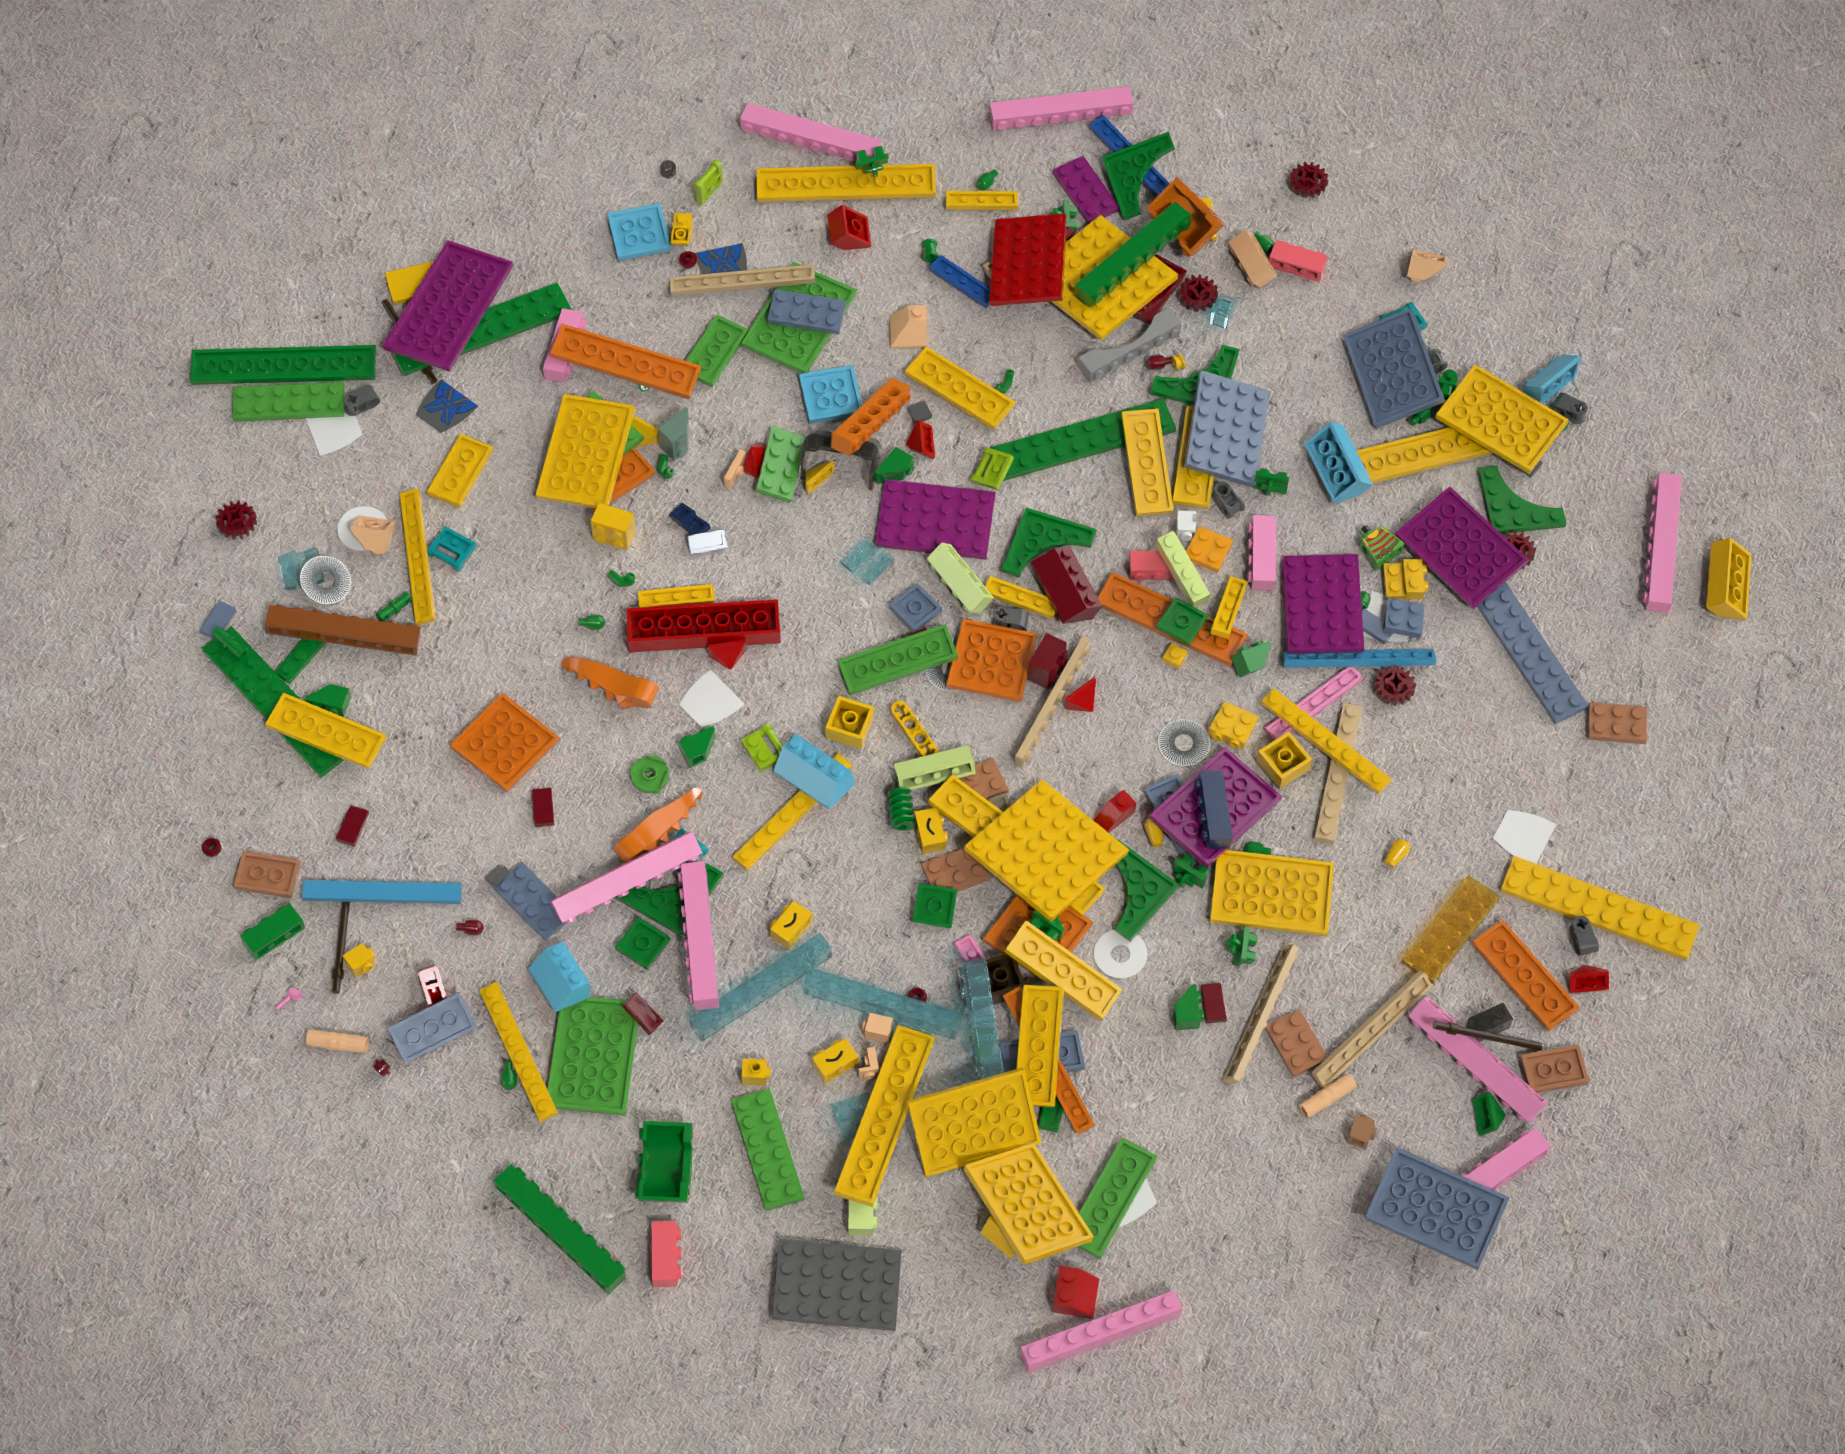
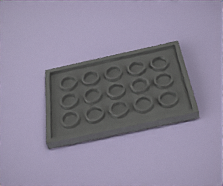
(837, 1285)

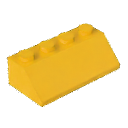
(1729, 579)

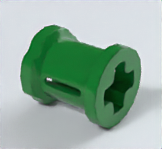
(930, 252)

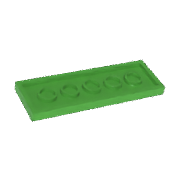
(288, 401)
(898, 659)
(767, 1149)
(1114, 1194)

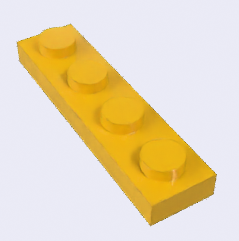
(981, 200)
(677, 596)
(1020, 597)
(1229, 607)

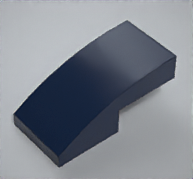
(688, 520)

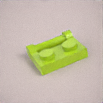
(708, 182)
(996, 470)
(758, 748)

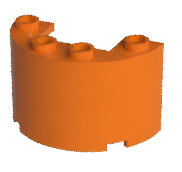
(1203, 219)

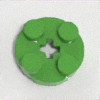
(645, 765)

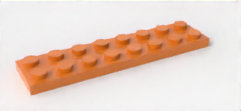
(625, 361)
(1148, 607)

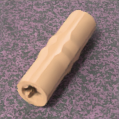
(337, 1041)
(1327, 1096)

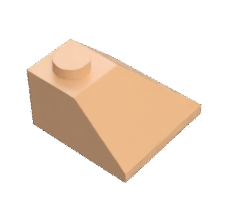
(1425, 265)
(909, 327)
(373, 533)

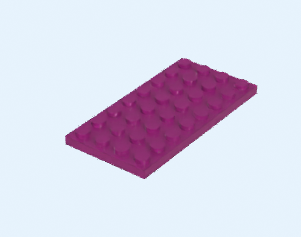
(448, 305)

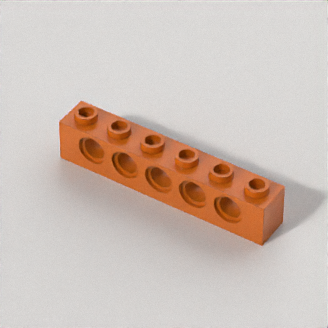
(870, 417)

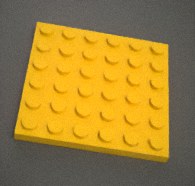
(1085, 253)
(1046, 850)

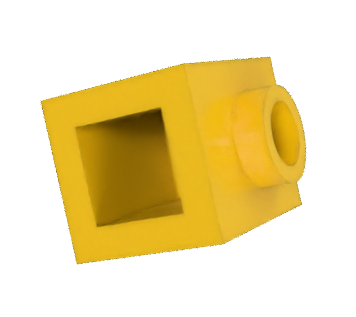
(360, 960)
(755, 1072)

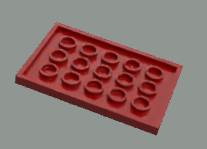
(1028, 259)

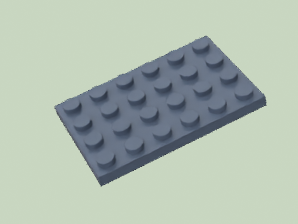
(1394, 368)
(1227, 428)
(1437, 1208)

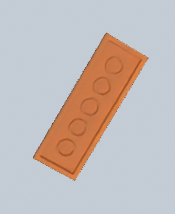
(1525, 975)

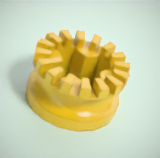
(1177, 362)

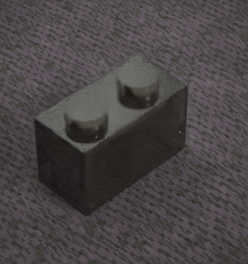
(1491, 1020)

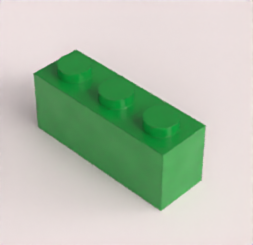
(272, 931)

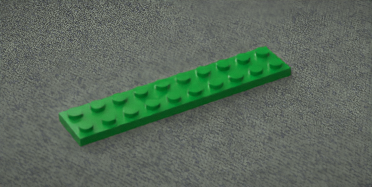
(506, 321)
(283, 364)
(1075, 441)
(263, 690)

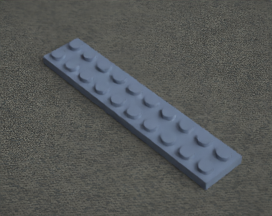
(1532, 655)

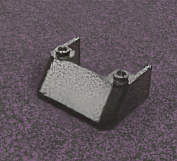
(821, 440)

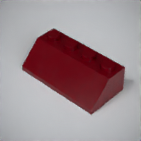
(1066, 585)

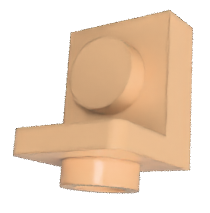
(871, 1068)

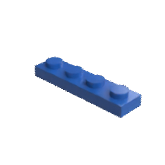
(961, 280)

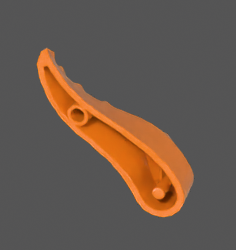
(627, 689)
(656, 827)

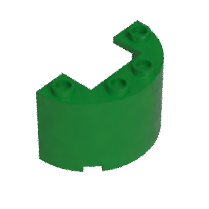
(665, 1162)

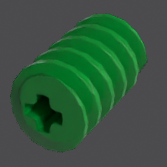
(900, 809)

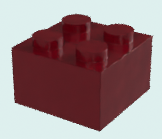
(1047, 661)

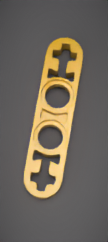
(916, 731)

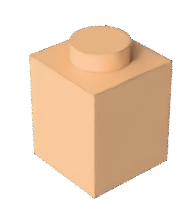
(878, 1027)

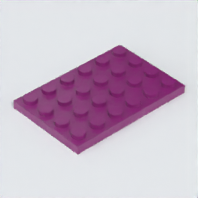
(926, 515)
(1461, 547)
(1323, 604)
(1247, 801)

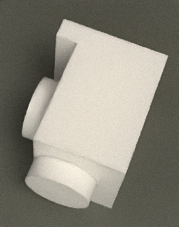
(1185, 524)

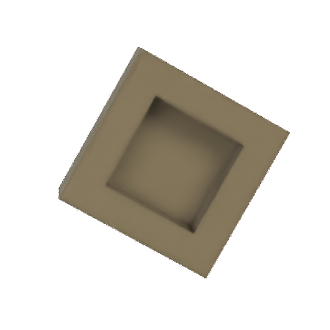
(1000, 801)

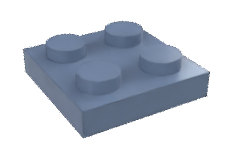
(915, 608)
(1404, 618)

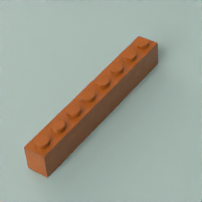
(343, 629)

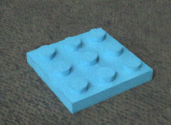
(639, 232)
(830, 393)

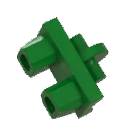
(878, 159)
(1070, 212)
(1448, 382)
(1271, 482)
(1189, 875)
(1052, 929)
(1239, 946)

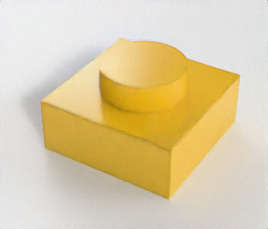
(1175, 656)

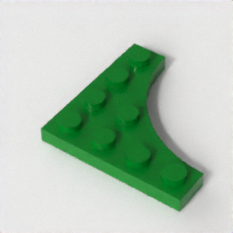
(1128, 168)
(1185, 389)
(1512, 513)
(1040, 533)
(1146, 892)
(665, 904)

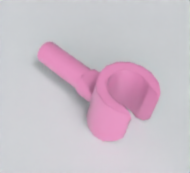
(293, 994)

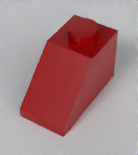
(1116, 811)

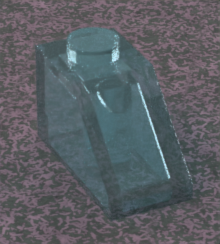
(1223, 310)

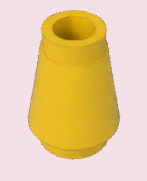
(1154, 833)
(1397, 852)

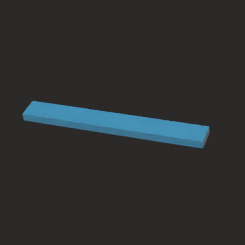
(1402, 657)
(381, 892)

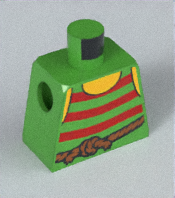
(1379, 546)

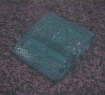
(867, 561)
(291, 567)
(849, 1114)

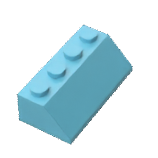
(1338, 463)
(813, 771)

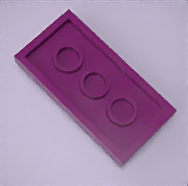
(1085, 189)

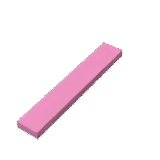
(1319, 699)

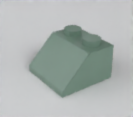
(675, 435)

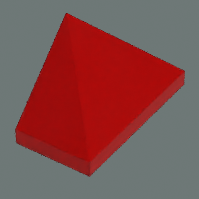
(922, 439)
(754, 459)
(727, 652)
(1082, 698)
(1588, 979)

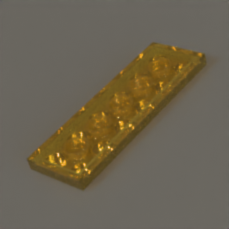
(1451, 929)

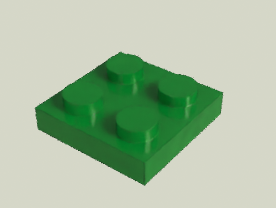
(1182, 621)
(935, 905)
(642, 943)

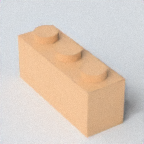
(1252, 259)

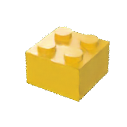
(613, 526)
(850, 722)
(1284, 760)

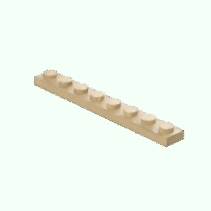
(742, 280)
(1050, 708)
(1337, 777)
(1260, 1014)
(1372, 1029)

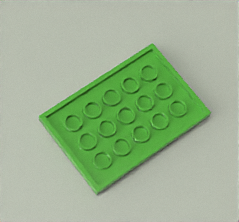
(791, 345)
(593, 1057)

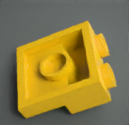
(1405, 579)
(1233, 726)

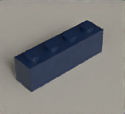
(1214, 810)

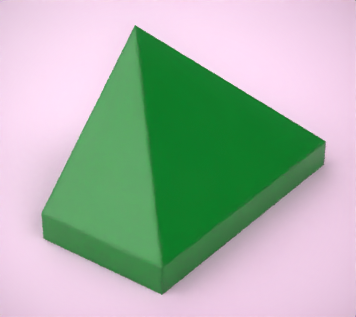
(1488, 1113)

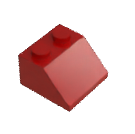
(848, 229)
(1075, 1293)

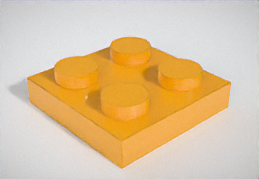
(1209, 549)

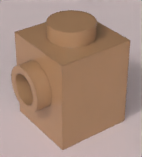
(1362, 1131)

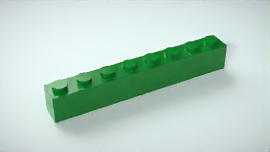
(1132, 254)
(560, 1229)

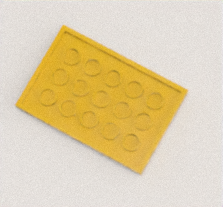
(1502, 419)
(585, 451)
(1272, 892)
(973, 1121)
(1028, 1203)

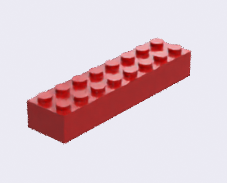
(702, 625)

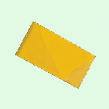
(647, 430)
(817, 475)

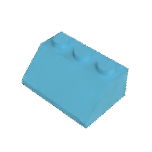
(1552, 378)
(559, 977)

